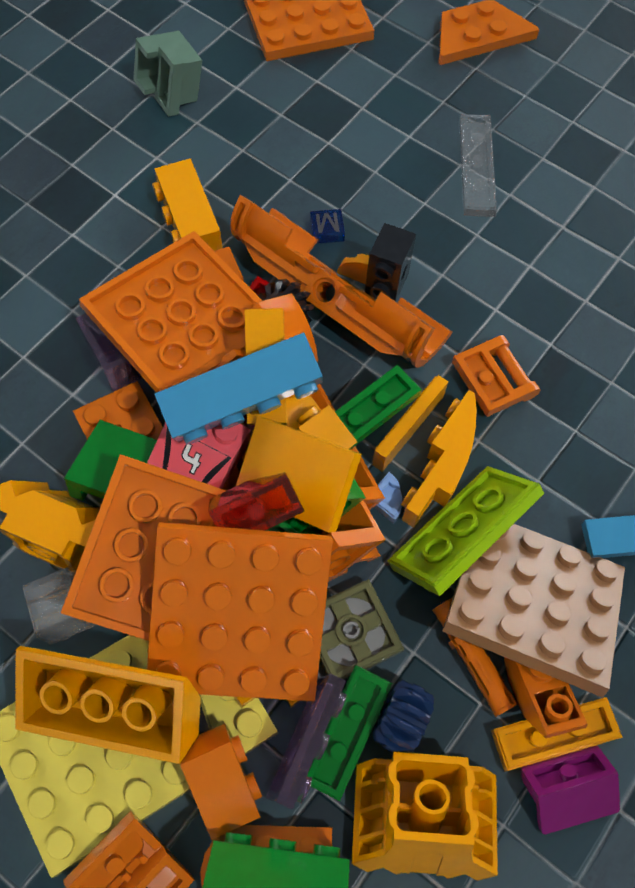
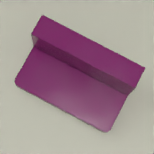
(572, 789)

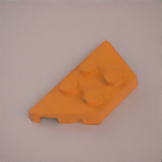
(480, 30)

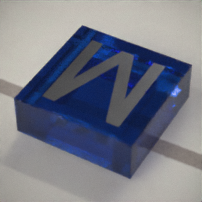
(327, 225)

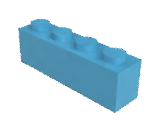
(239, 389)

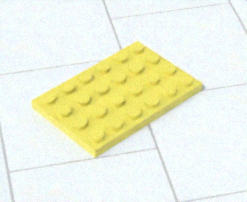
(82, 791)

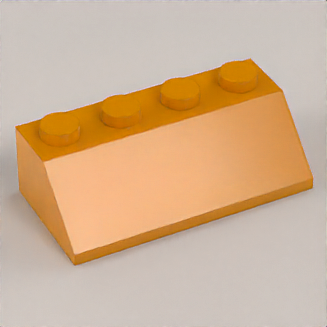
(105, 704)

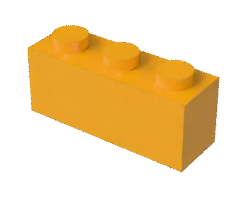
(186, 203)

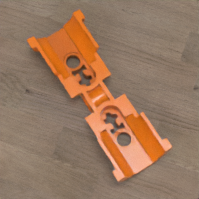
(382, 323)

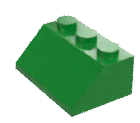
(243, 865)

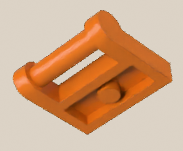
(488, 381)

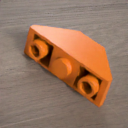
(545, 700)

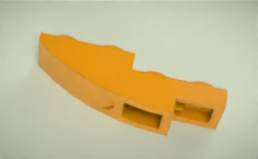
(448, 459)

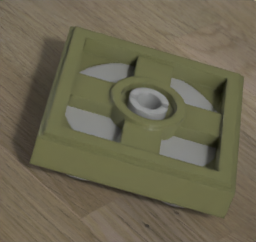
(356, 632)

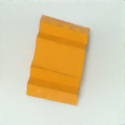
(46, 522)
(425, 816)

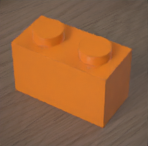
(219, 782)

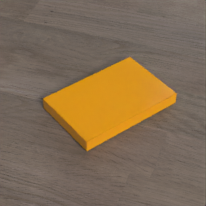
(315, 467)

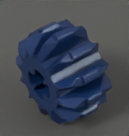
(403, 717)

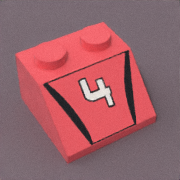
(207, 460)

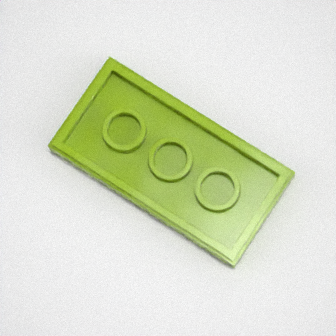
(464, 529)

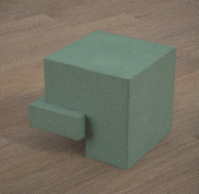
(168, 68)

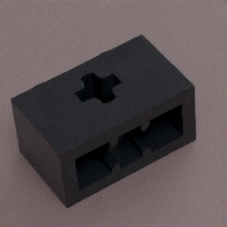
(389, 261)

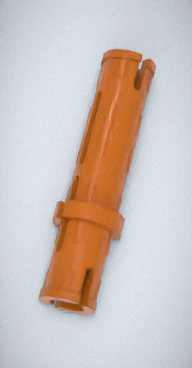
(480, 668)

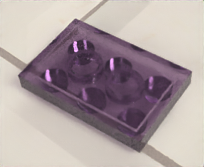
(307, 743)

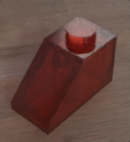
(256, 504)

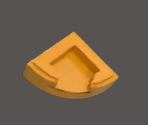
(355, 267)

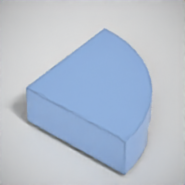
(391, 505)

